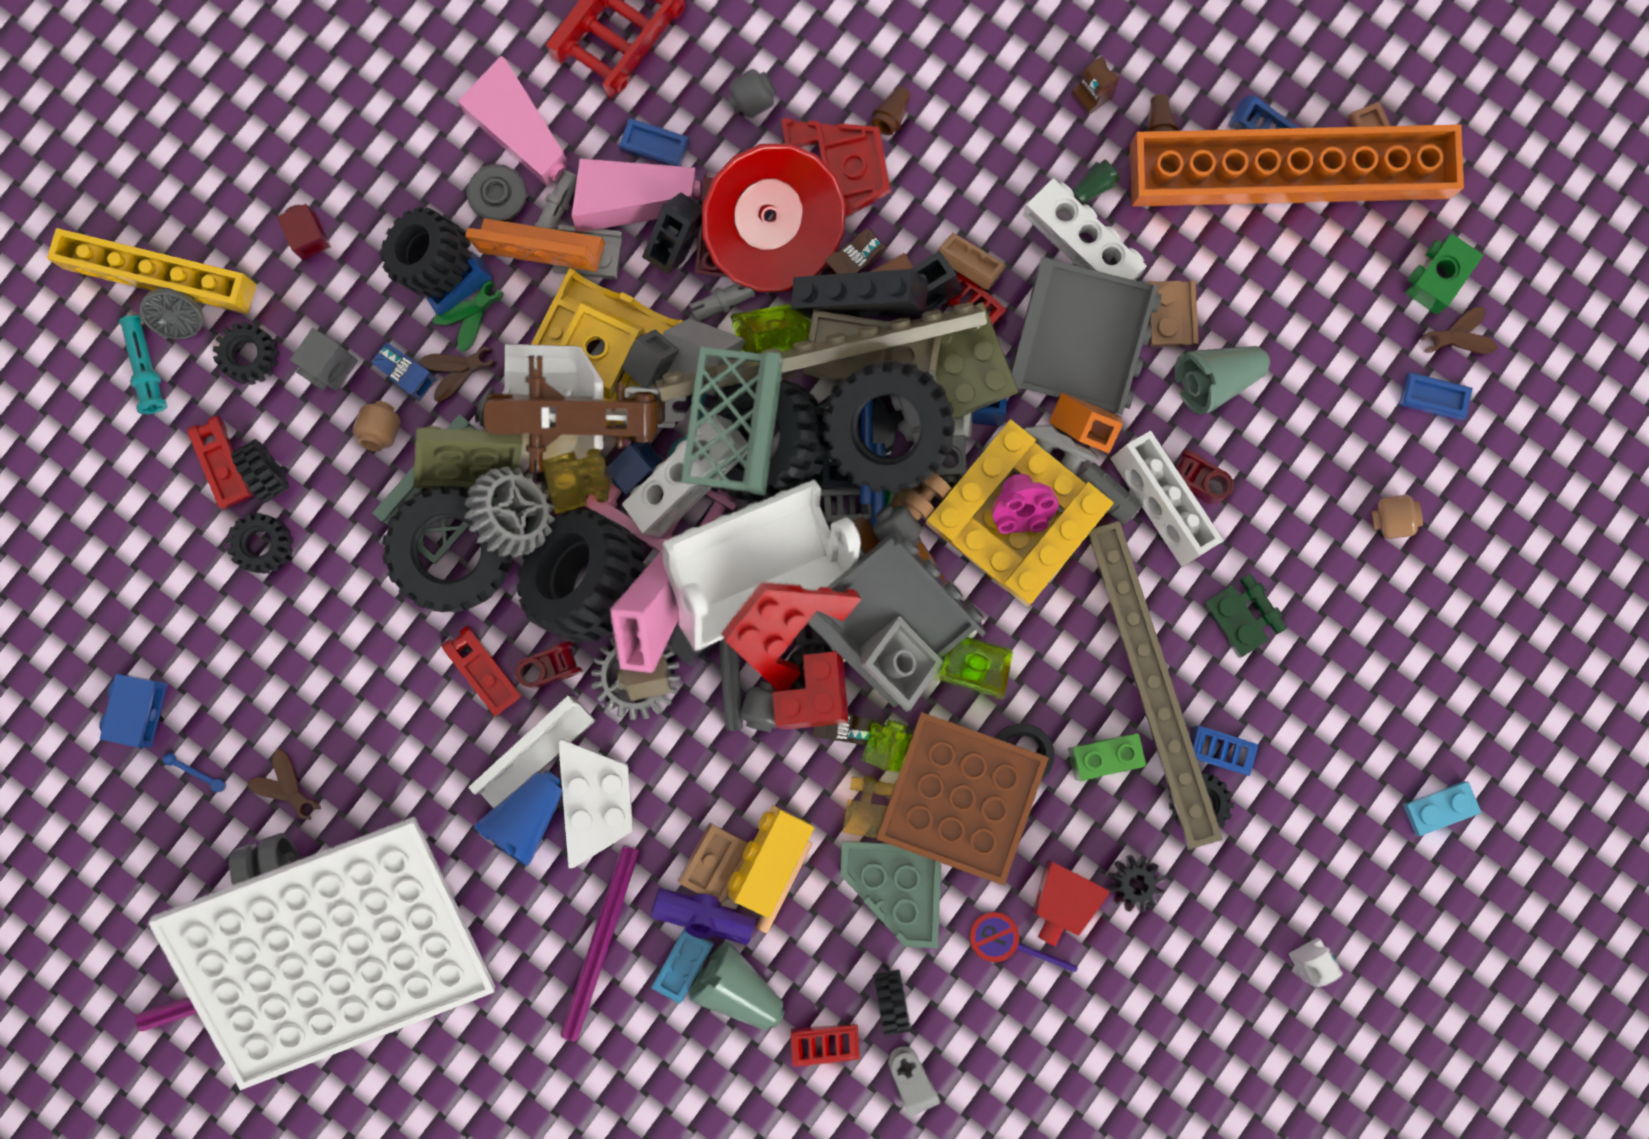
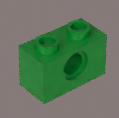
(1458, 263)

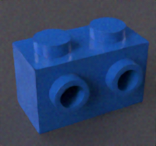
(132, 711)

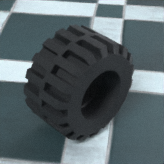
(425, 252)

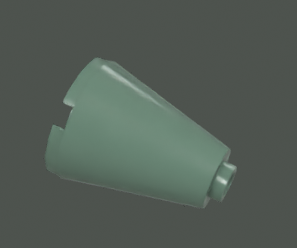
(1218, 375)
(736, 990)

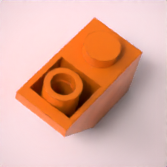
(1086, 422)

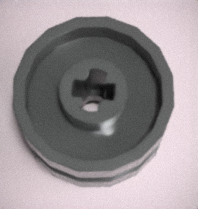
(257, 860)

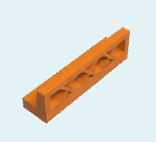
(537, 244)

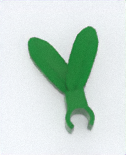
(471, 313)

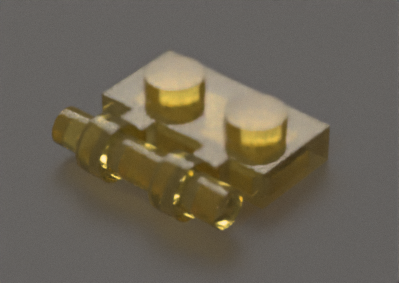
(565, 481)
(863, 816)

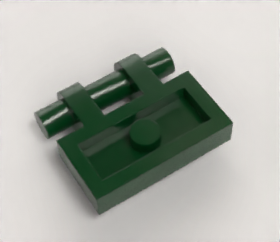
(1237, 622)

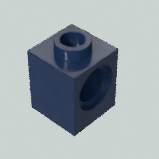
(633, 466)

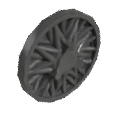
(496, 192)
(171, 313)

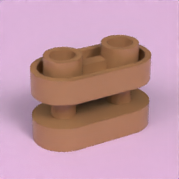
(919, 503)

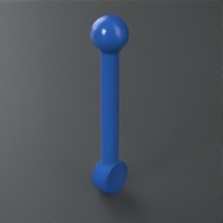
(217, 785)

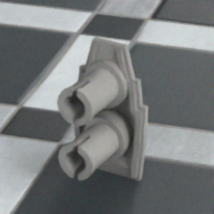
(1049, 437)

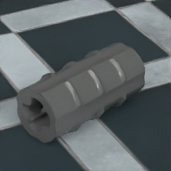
(1124, 505)

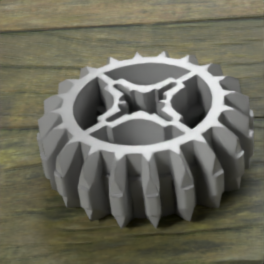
(519, 500)
(611, 691)

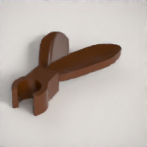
(1460, 335)
(458, 369)
(286, 787)

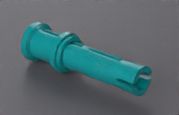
(140, 380)

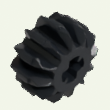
(1145, 875)

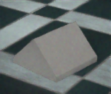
(692, 335)
(900, 662)

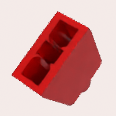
(1066, 902)

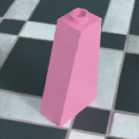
(509, 116)
(627, 192)
(645, 618)

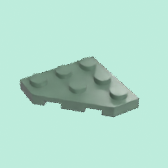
(897, 888)

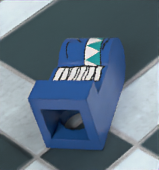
(404, 371)

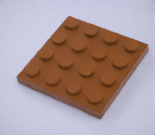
(962, 798)

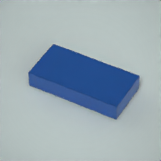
(654, 143)
(1436, 396)

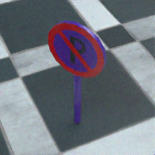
(997, 938)

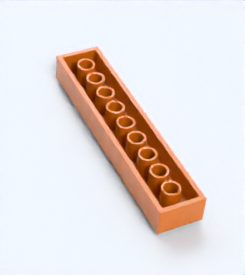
(1296, 165)

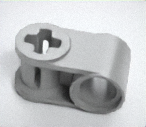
(913, 1084)

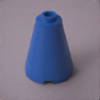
(522, 817)

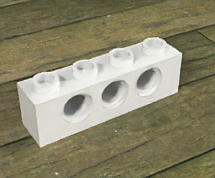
(1065, 234)
(1166, 498)
(657, 516)

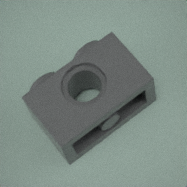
(323, 361)

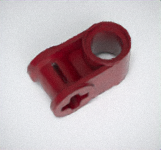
(1199, 476)
(550, 665)

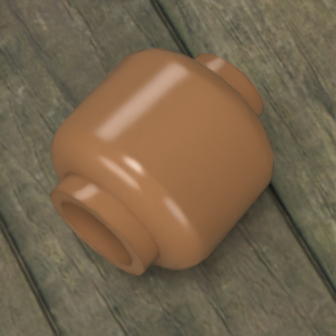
(376, 426)
(1397, 516)

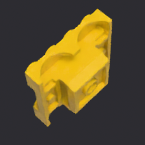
(590, 313)
(1022, 560)

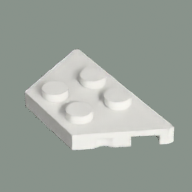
(593, 801)

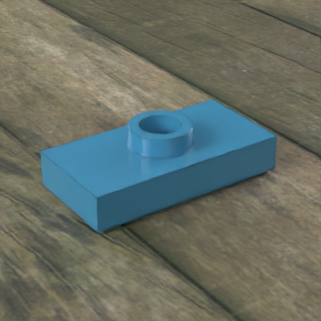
(682, 966)

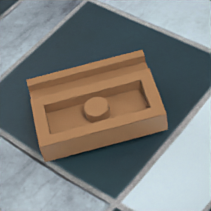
(1176, 317)
(713, 862)

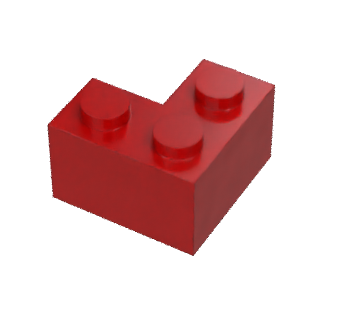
(822, 700)

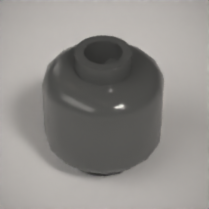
(751, 93)
(896, 519)
(759, 708)

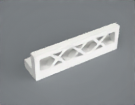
(533, 751)

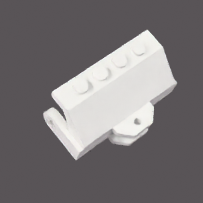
(767, 541)

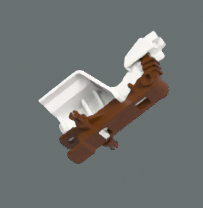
(560, 407)

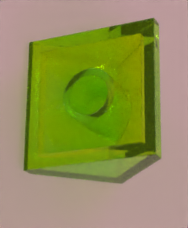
(771, 328)
(977, 668)

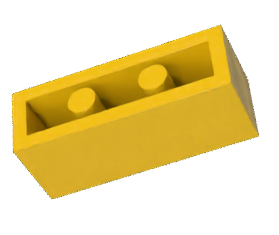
(769, 861)

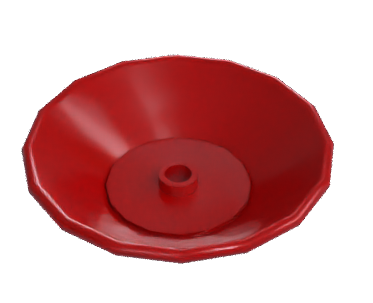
(804, 223)

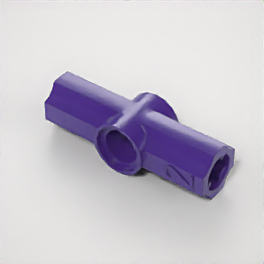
(703, 916)

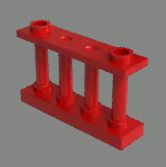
(584, 20)

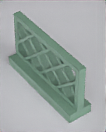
(762, 422)
(404, 491)

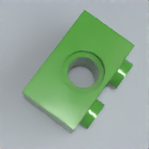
(1107, 757)

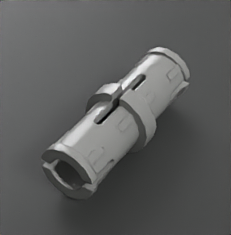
(558, 201)
(720, 301)

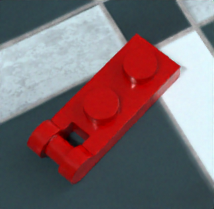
(217, 463)
(482, 672)

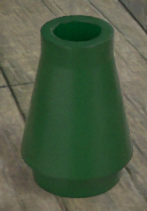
(1096, 182)

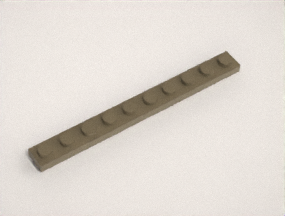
(835, 347)
(1154, 686)

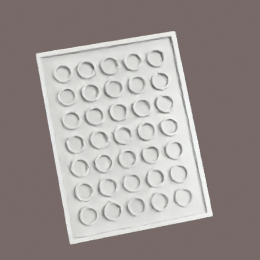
(324, 953)

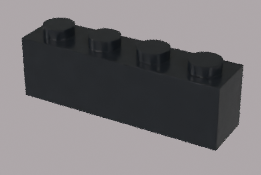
(861, 293)

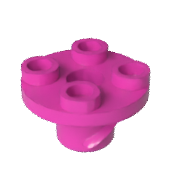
(1024, 505)

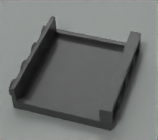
(1084, 334)
(896, 584)

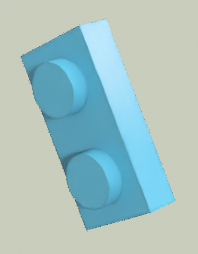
(1442, 808)

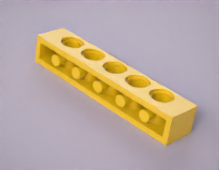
(151, 270)

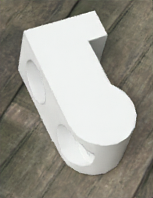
(1315, 963)

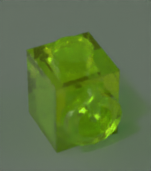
(887, 745)

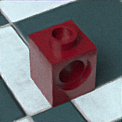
(303, 231)

